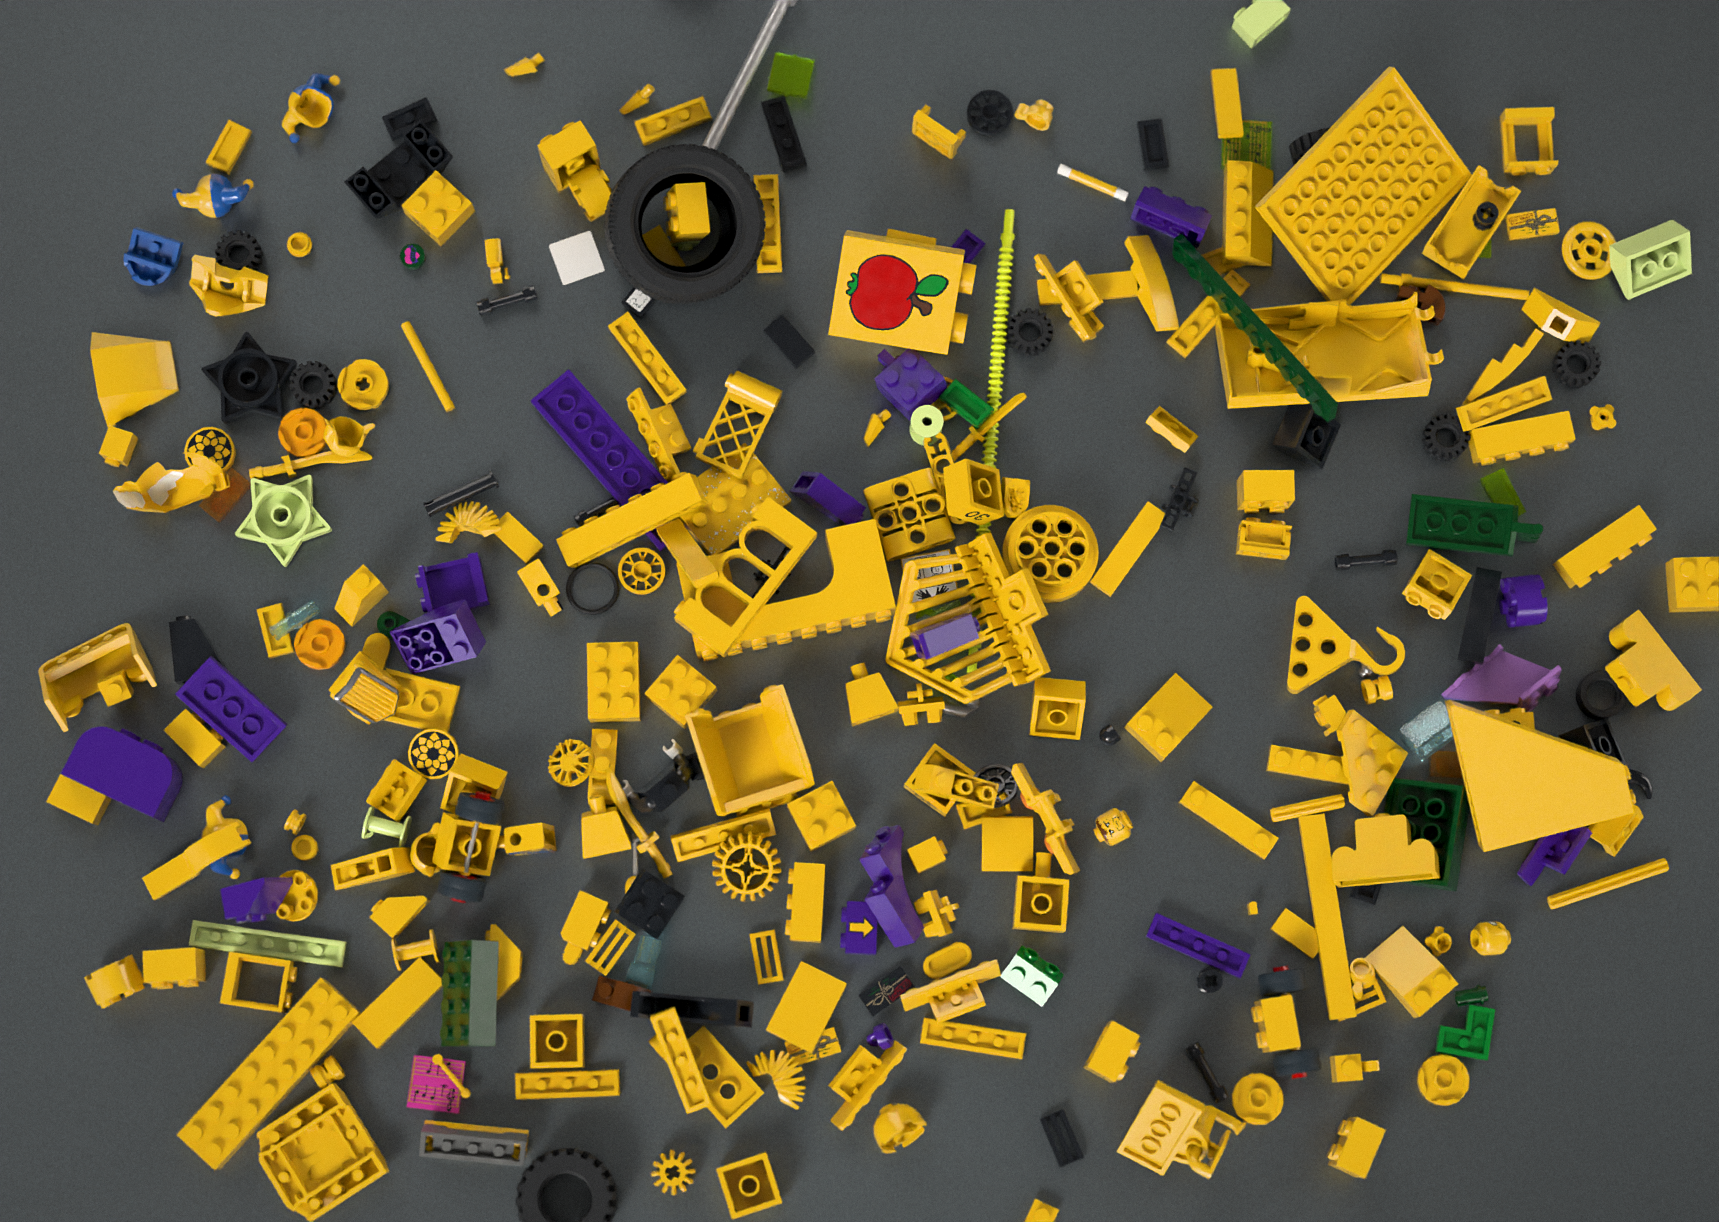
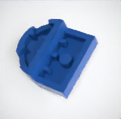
(151, 257)

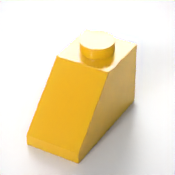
(397, 913)

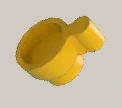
(1037, 115)
(1361, 975)

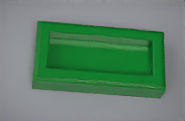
(966, 403)

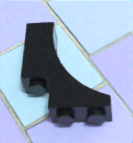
(694, 1009)

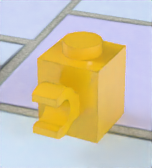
(1350, 1067)

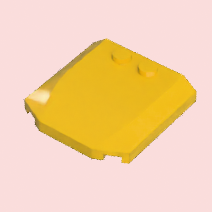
(320, 1154)

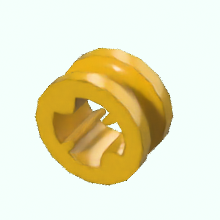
(295, 822)

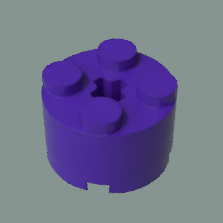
(1523, 600)

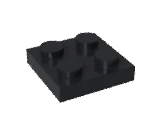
(649, 903)

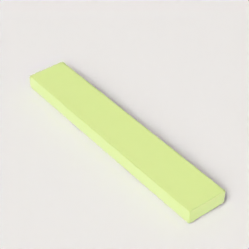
(267, 943)

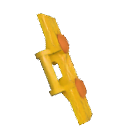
(1043, 805)

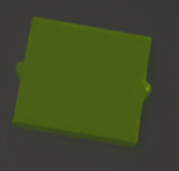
(790, 75)

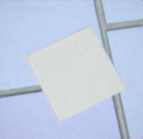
(576, 257)

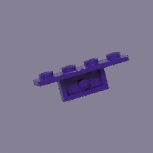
(1554, 852)

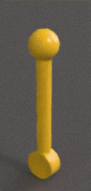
(438, 1059)

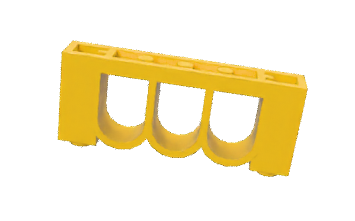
(783, 526)

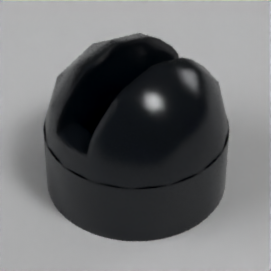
(1109, 735)

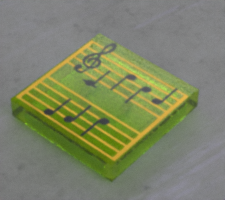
(1252, 147)

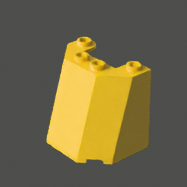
(751, 754)

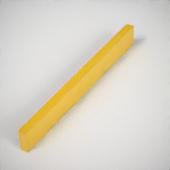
(1327, 917)

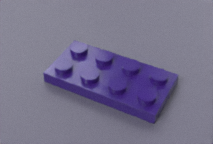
(231, 709)

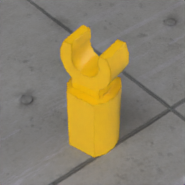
(494, 259)

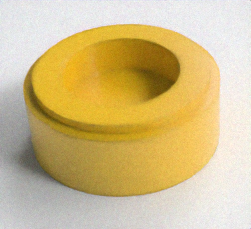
(304, 847)

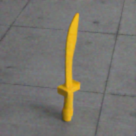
(288, 467)
(647, 840)

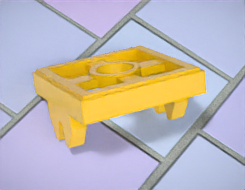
(936, 134)

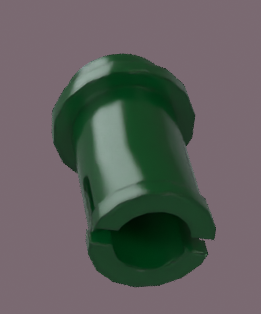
(1471, 996)

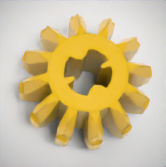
(670, 1164)

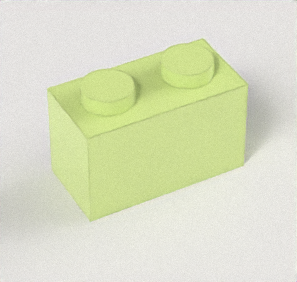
(1259, 20)

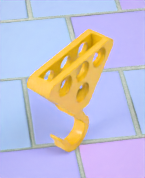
(1346, 649)

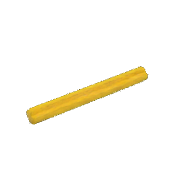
(1607, 883)

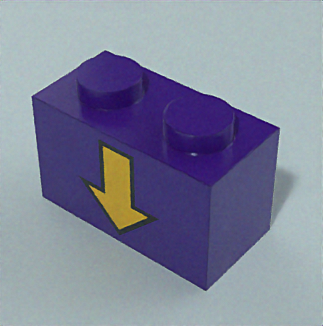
(860, 929)

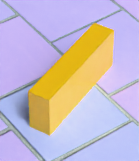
(398, 1003)

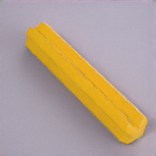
(1307, 807)

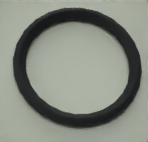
(596, 611)

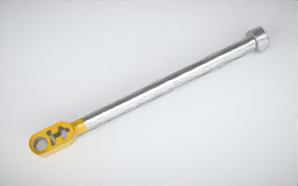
(746, 73)

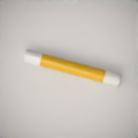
(1092, 182)

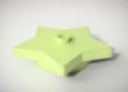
(272, 502)

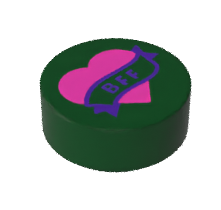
(412, 256)

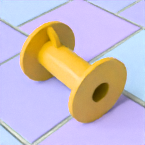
(415, 949)

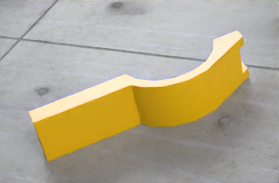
(194, 860)

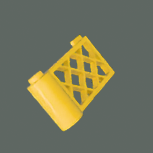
(747, 393)

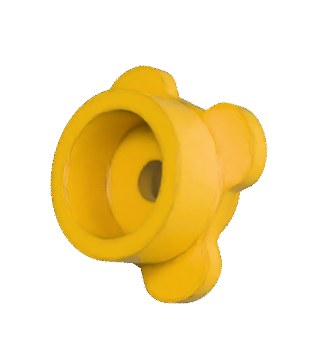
(1597, 422)
(1438, 941)

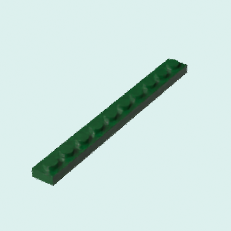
(1254, 327)

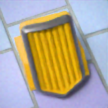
(366, 690)

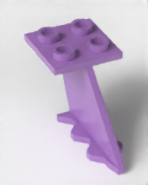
(1505, 681)

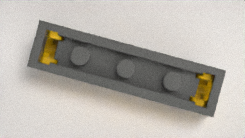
(474, 1143)

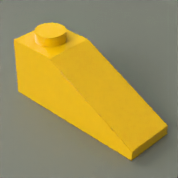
(372, 868)

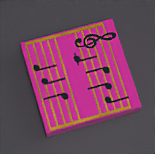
(432, 1087)

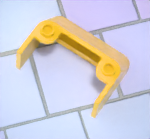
(76, 672)

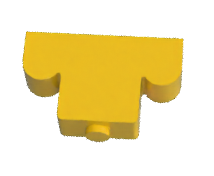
(1648, 665)
(1384, 854)

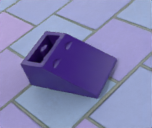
(439, 638)

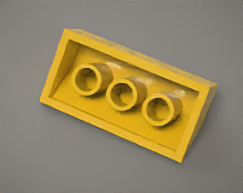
(1244, 231)

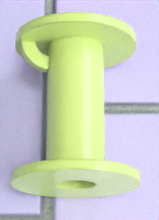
(924, 416)
(385, 827)

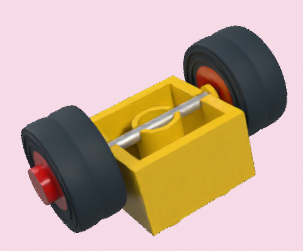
(468, 846)
(1278, 1023)

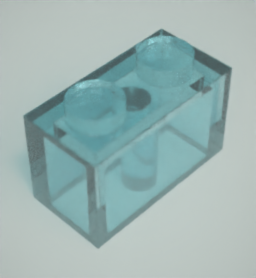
(1427, 731)

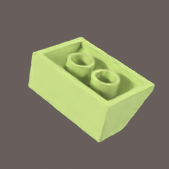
(1651, 258)

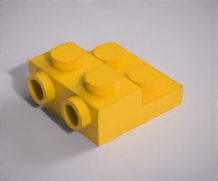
(1436, 585)

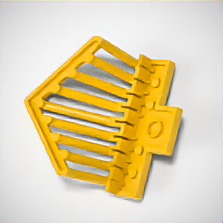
(1007, 607)

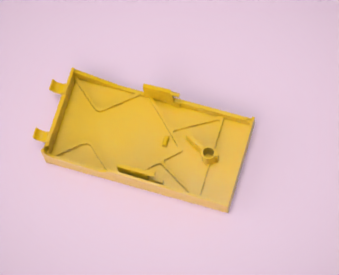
(1346, 348)

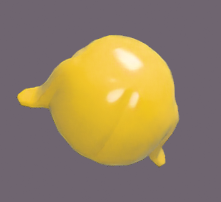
(345, 435)
(423, 850)

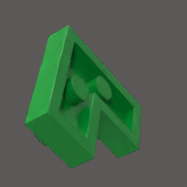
(1473, 1040)

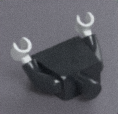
(664, 787)

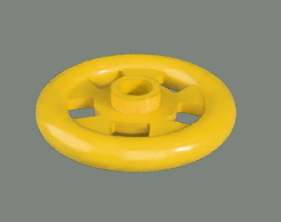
(1570, 243)

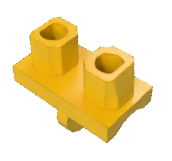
(932, 706)
(940, 911)

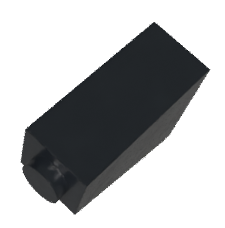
(189, 648)

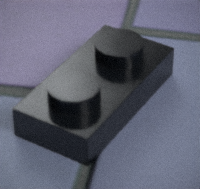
(404, 118)

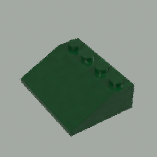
(1435, 814)

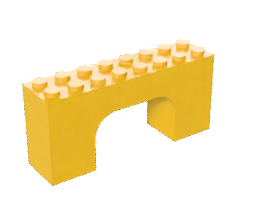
(855, 595)

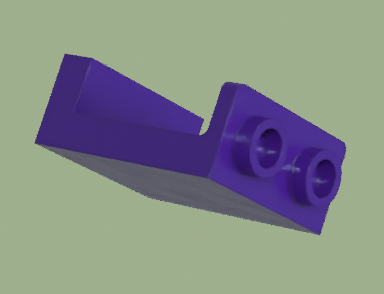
(452, 583)

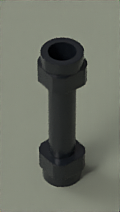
(527, 294)
(596, 511)
(1387, 558)
(1195, 1052)

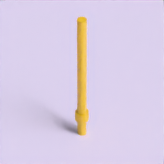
(1407, 279)

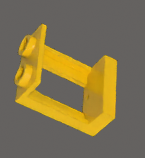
(1528, 116)

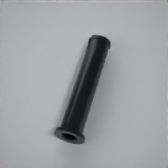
(461, 493)

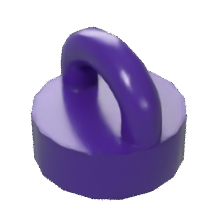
(883, 1037)

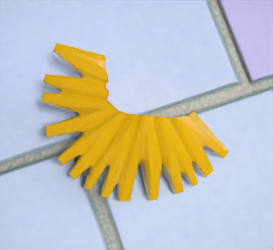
(469, 519)
(782, 1075)

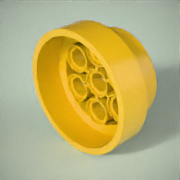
(1052, 586)

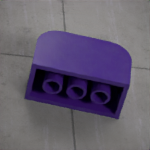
(126, 770)

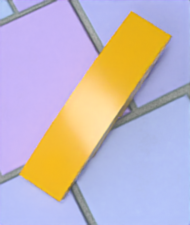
(1153, 283)
(1496, 371)

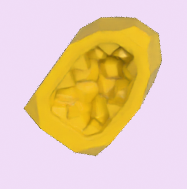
(1015, 496)

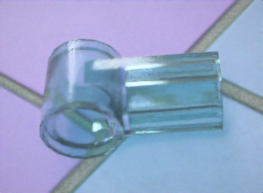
(642, 968)

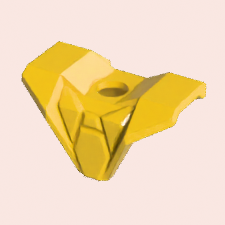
(248, 289)

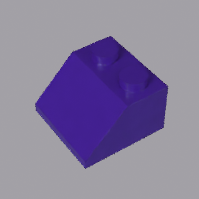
(254, 898)

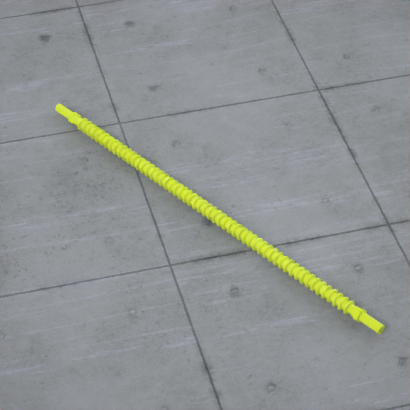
(1007, 240)

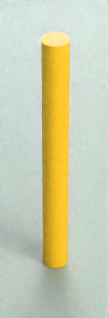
(428, 366)

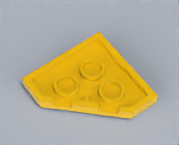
(1368, 761)

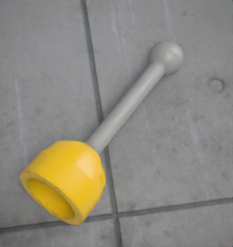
(630, 880)

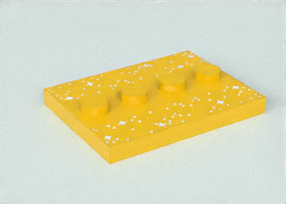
(730, 503)

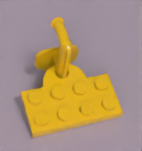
(1169, 1132)

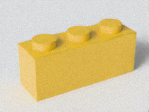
(806, 902)

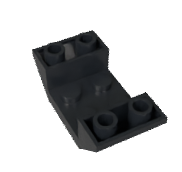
(400, 172)

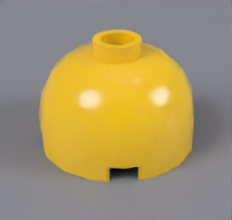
(896, 1126)

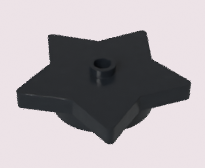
(243, 364)

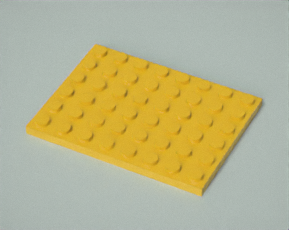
(1364, 189)

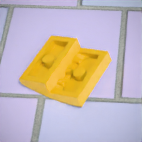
(1007, 843)

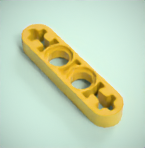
(939, 477)

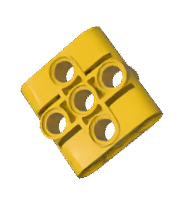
(886, 503)

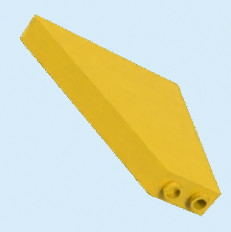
(1532, 782)

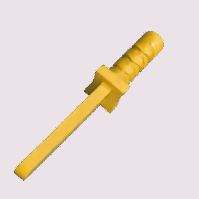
(989, 423)

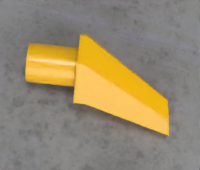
(525, 66)
(638, 99)
(875, 426)

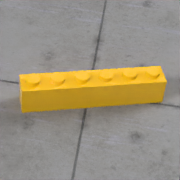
(631, 520)

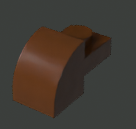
(1425, 300)
(615, 993)

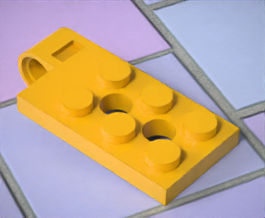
(709, 1051)

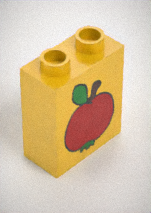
(900, 292)

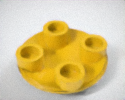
(300, 898)

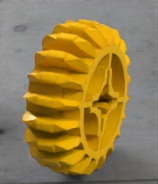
(758, 867)

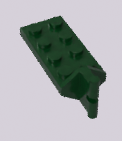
(1467, 525)

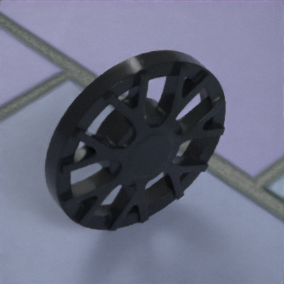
(989, 112)
(999, 780)

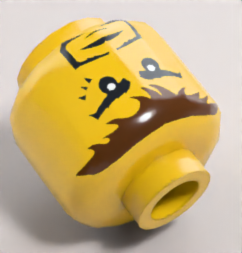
(1113, 826)

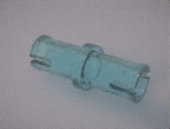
(294, 620)

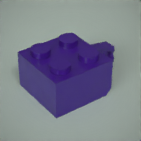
(909, 381)

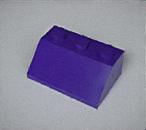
(1171, 215)

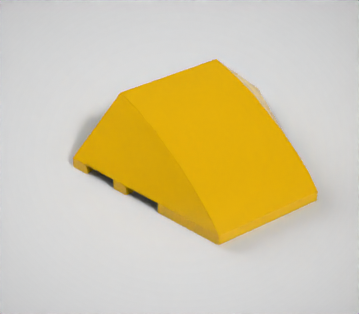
(131, 373)

